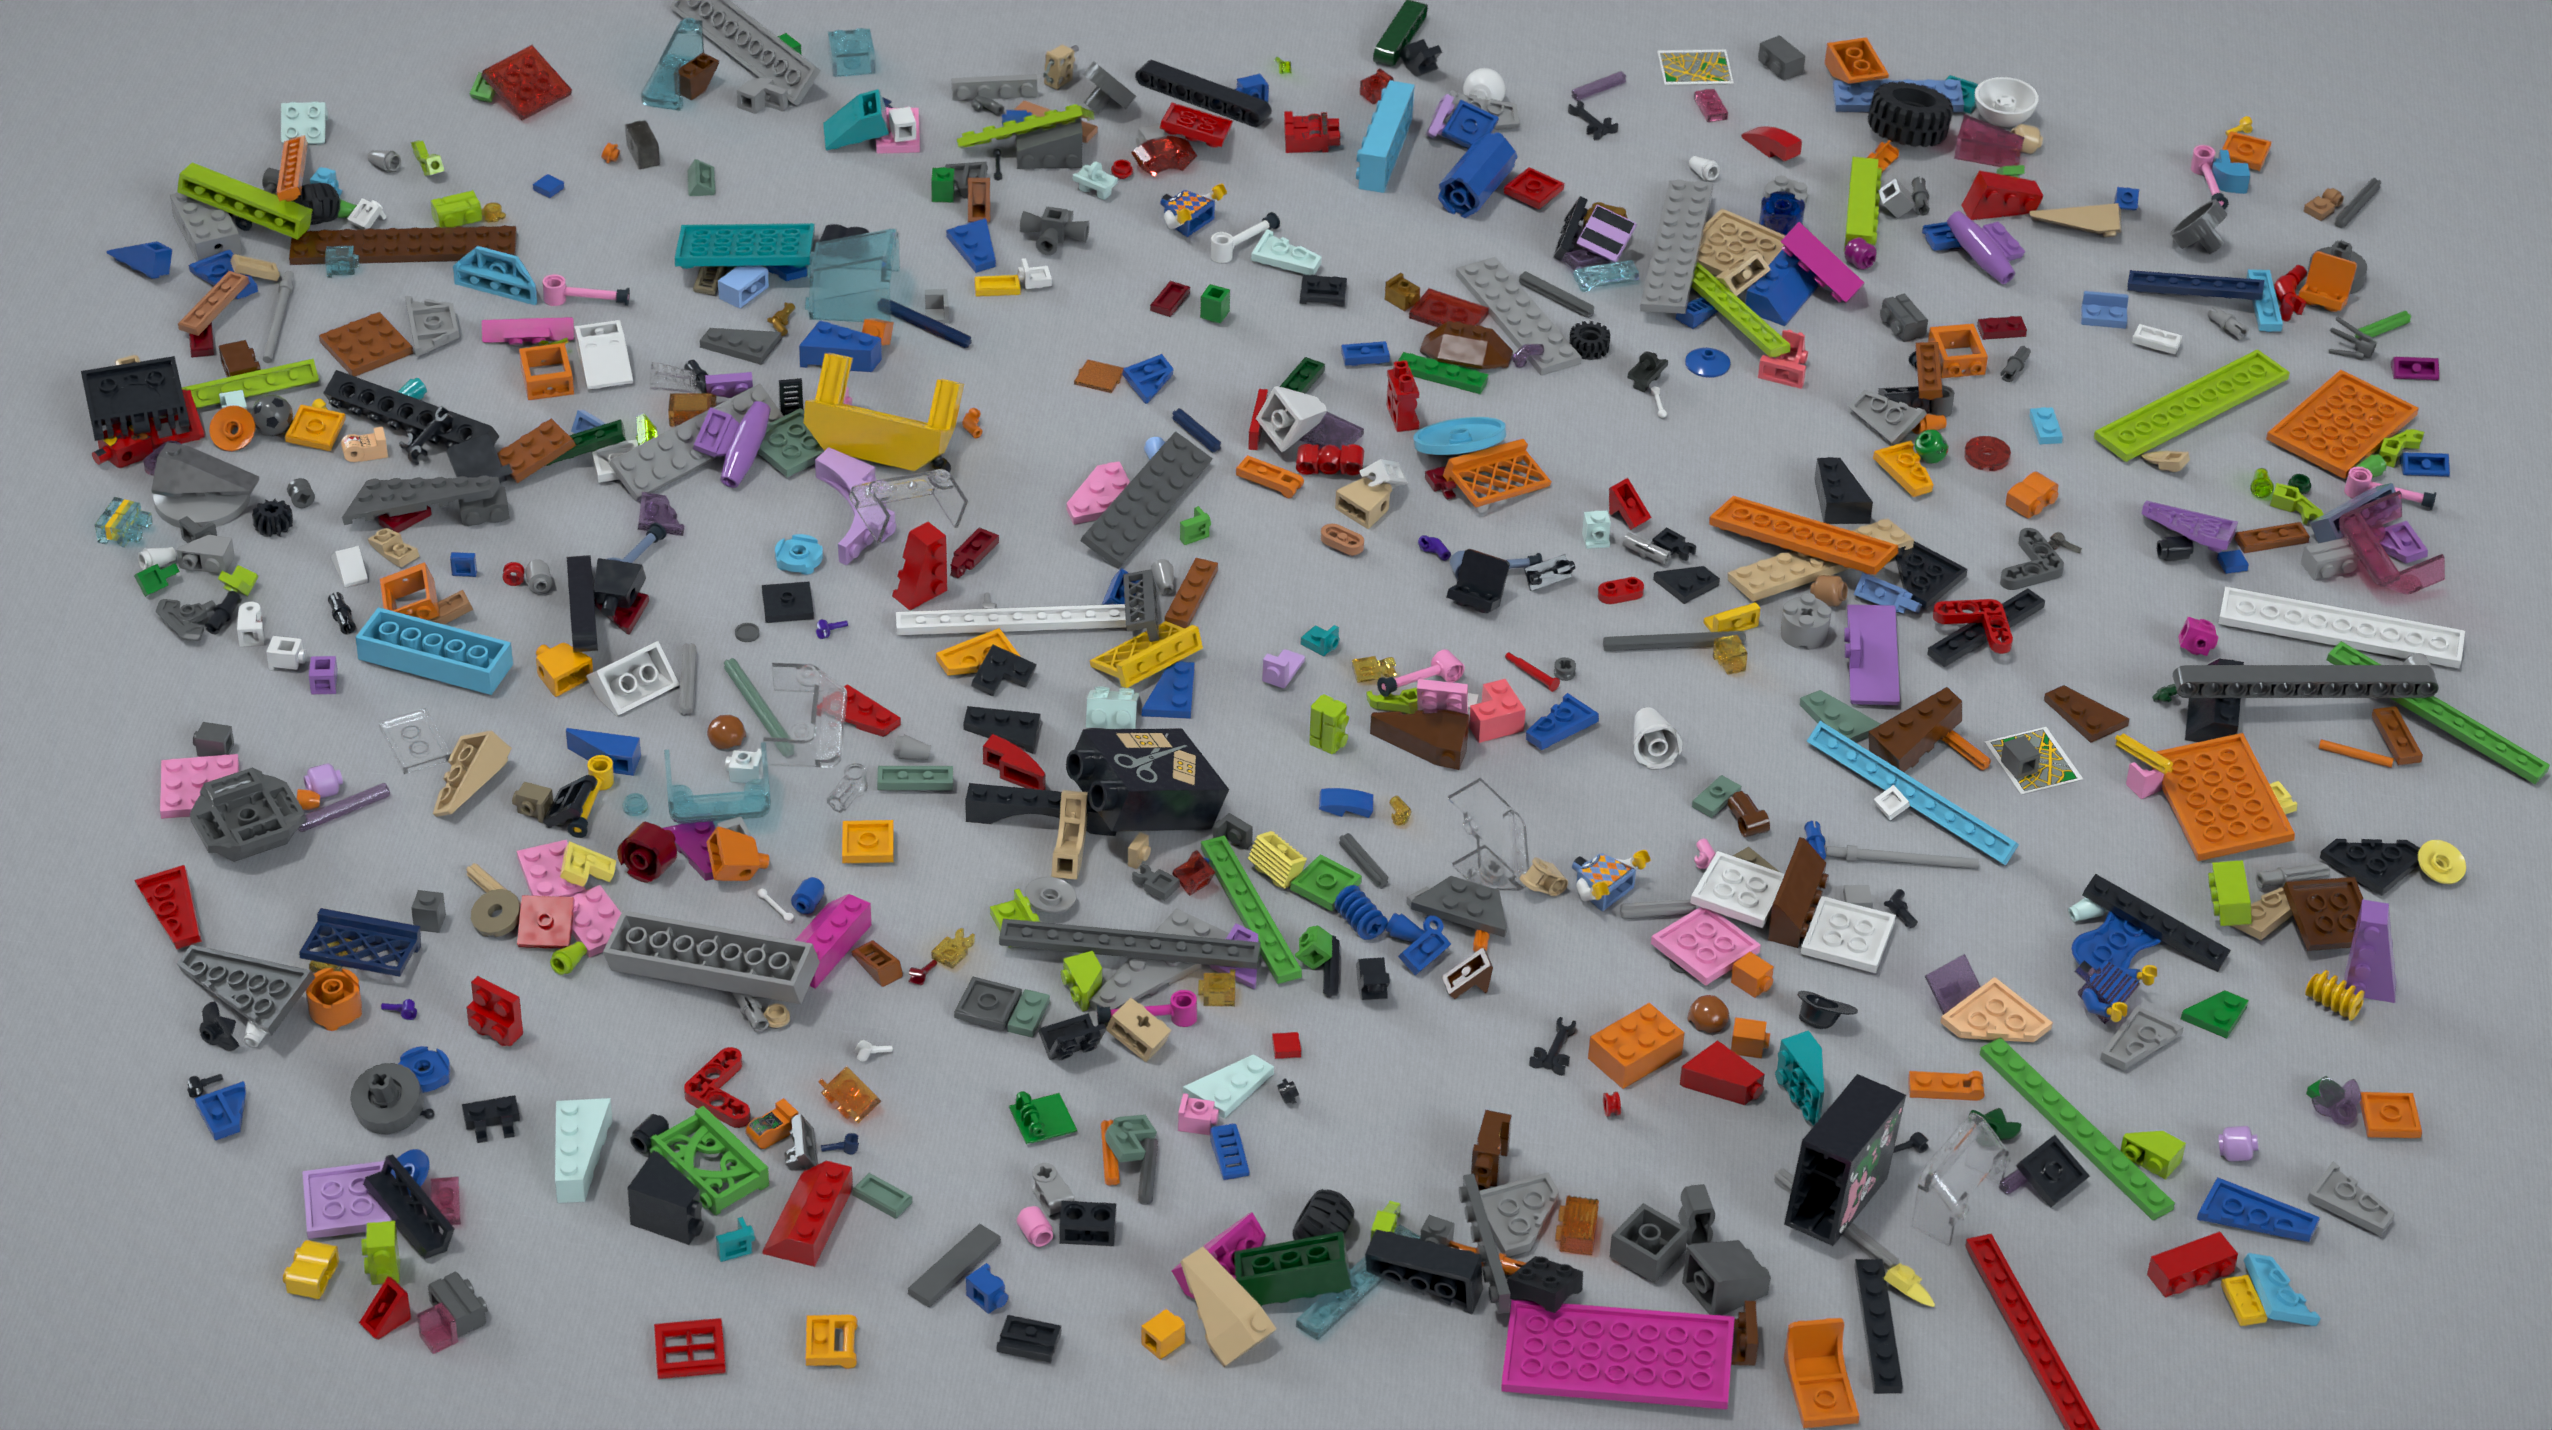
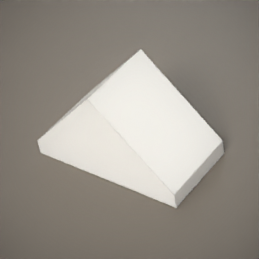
(350, 566)

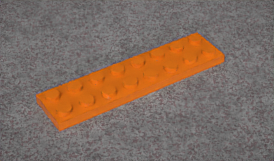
(1804, 535)

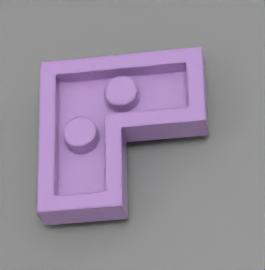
(1442, 111)

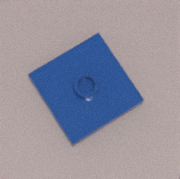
(1468, 124)

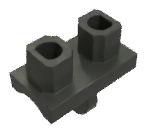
(1646, 370)

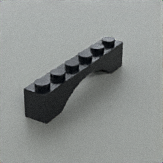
(992, 803)

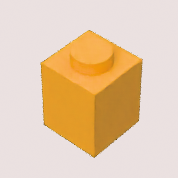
(1163, 1334)

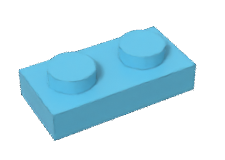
(2046, 425)

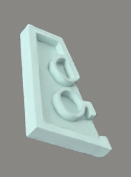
(1231, 1084)

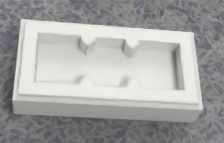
(2157, 339)

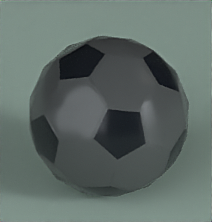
(272, 415)

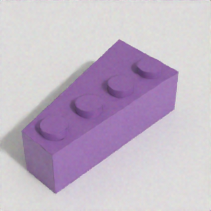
(2371, 954)

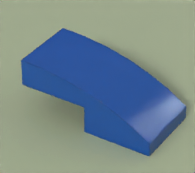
(1340, 800)

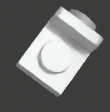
(366, 214)

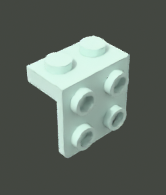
(304, 119)
(1111, 708)

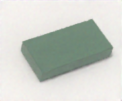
(882, 1195)

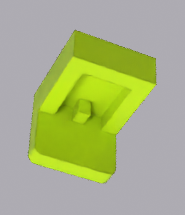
(240, 581)

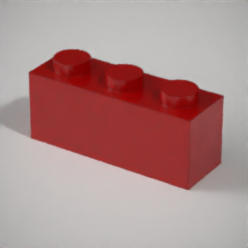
(2192, 1264)

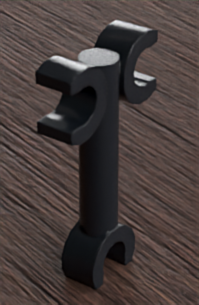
(1595, 127)
(415, 444)
(1553, 1059)

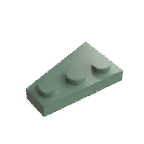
(1838, 715)

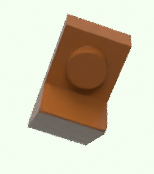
(978, 199)

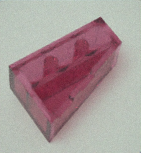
(1987, 144)

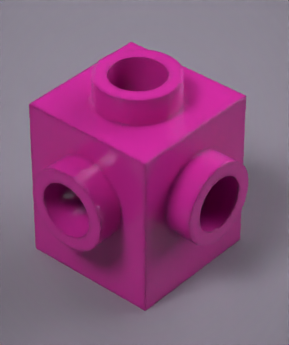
(2198, 636)

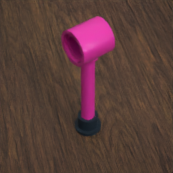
(1181, 1008)

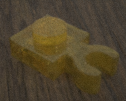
(952, 951)

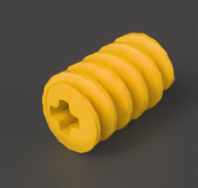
(2335, 995)

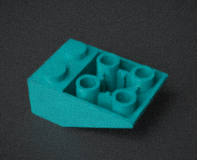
(857, 121)
(1802, 1073)

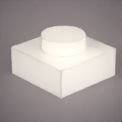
(1891, 802)

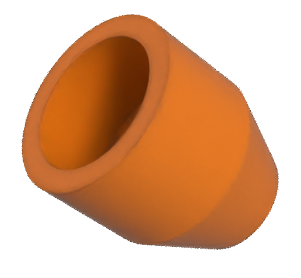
(308, 799)

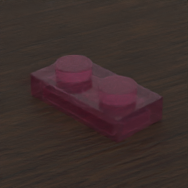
(1710, 105)
(446, 1197)

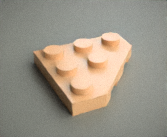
(1995, 1014)

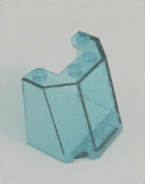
(853, 277)

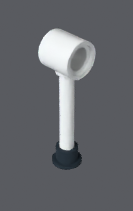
(1223, 243)

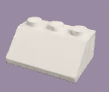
(633, 679)

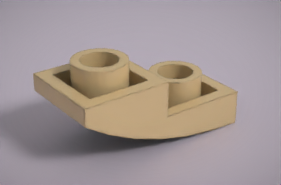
(392, 548)

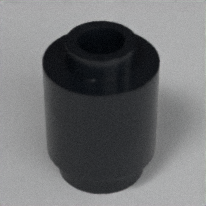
(2174, 548)
(642, 1134)

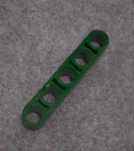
(1400, 32)

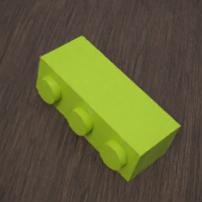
(2230, 893)

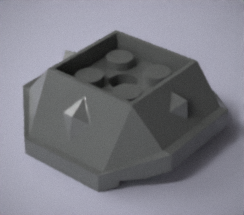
(246, 814)

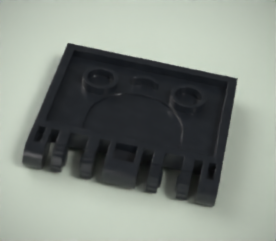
(134, 395)

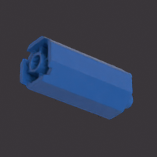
(1477, 174)

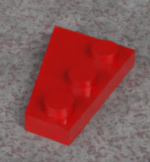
(868, 714)

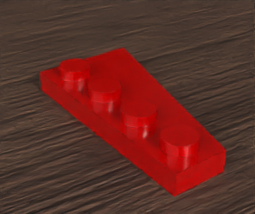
(173, 904)

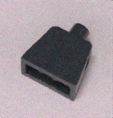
(617, 584)

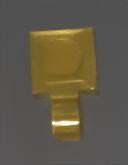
(1371, 669)

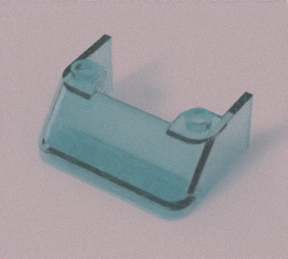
(691, 808)

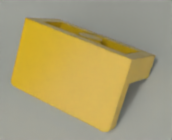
(1736, 619)

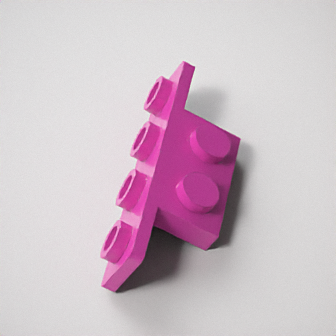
(527, 330)

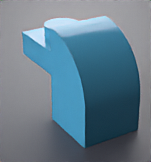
(2230, 176)

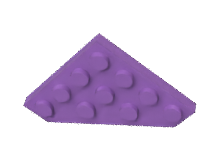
(2196, 526)

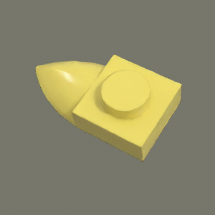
(1908, 1282)

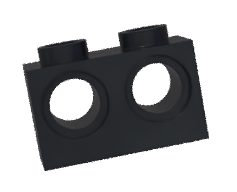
(1087, 1223)

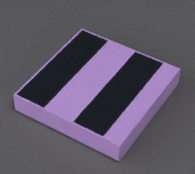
(1606, 234)

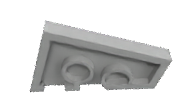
(1885, 416)

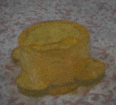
(493, 212)

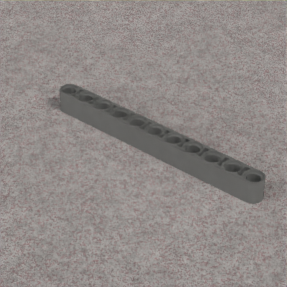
(2305, 681)

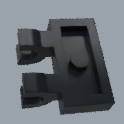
(489, 1113)

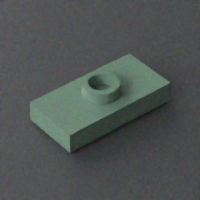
(1715, 796)

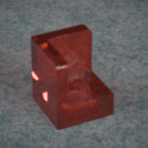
(1194, 873)

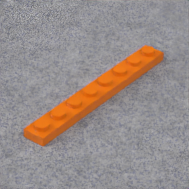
(292, 169)

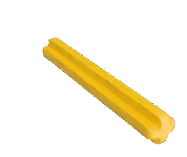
(2144, 753)

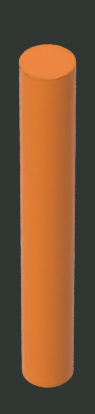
(2356, 753)

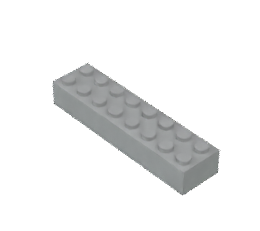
(711, 957)

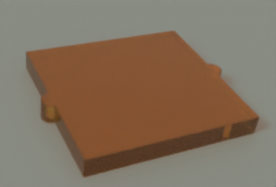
(1099, 376)

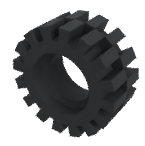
(1590, 339)

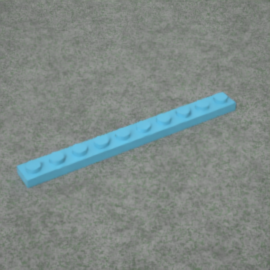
(1919, 796)

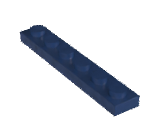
(2195, 285)

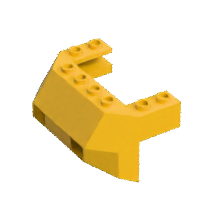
(876, 434)

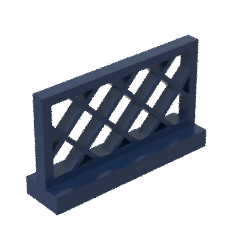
(363, 932)

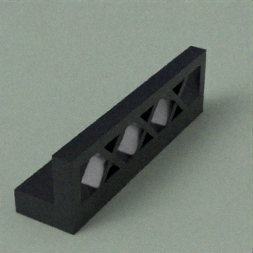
(408, 1210)

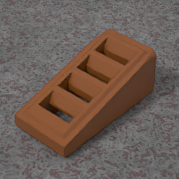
(880, 965)

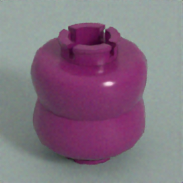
(1860, 253)

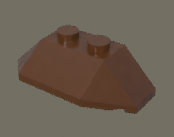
(1467, 346)

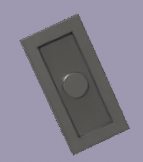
(805, 1149)

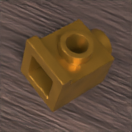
(1401, 292)

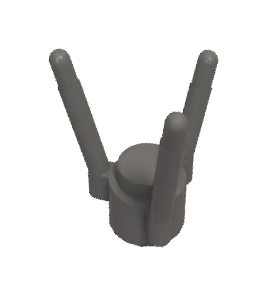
(2363, 345)

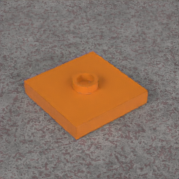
(2247, 149)
(2390, 1115)

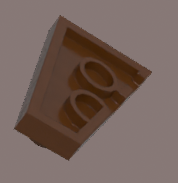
(2084, 714)

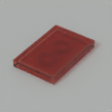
(1438, 308)

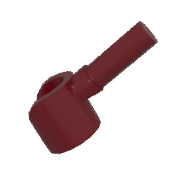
(919, 975)

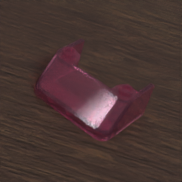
(2365, 531)

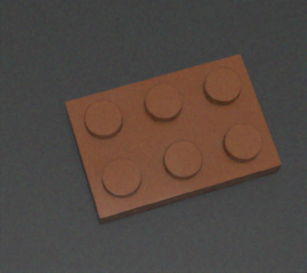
(535, 449)

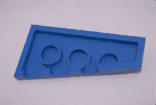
(2249, 1210)

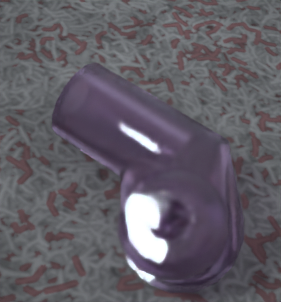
(1525, 351)

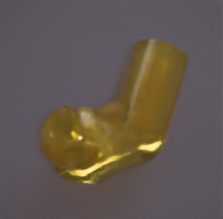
(1402, 810)

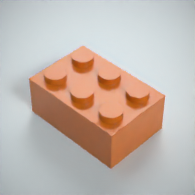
(1636, 1045)

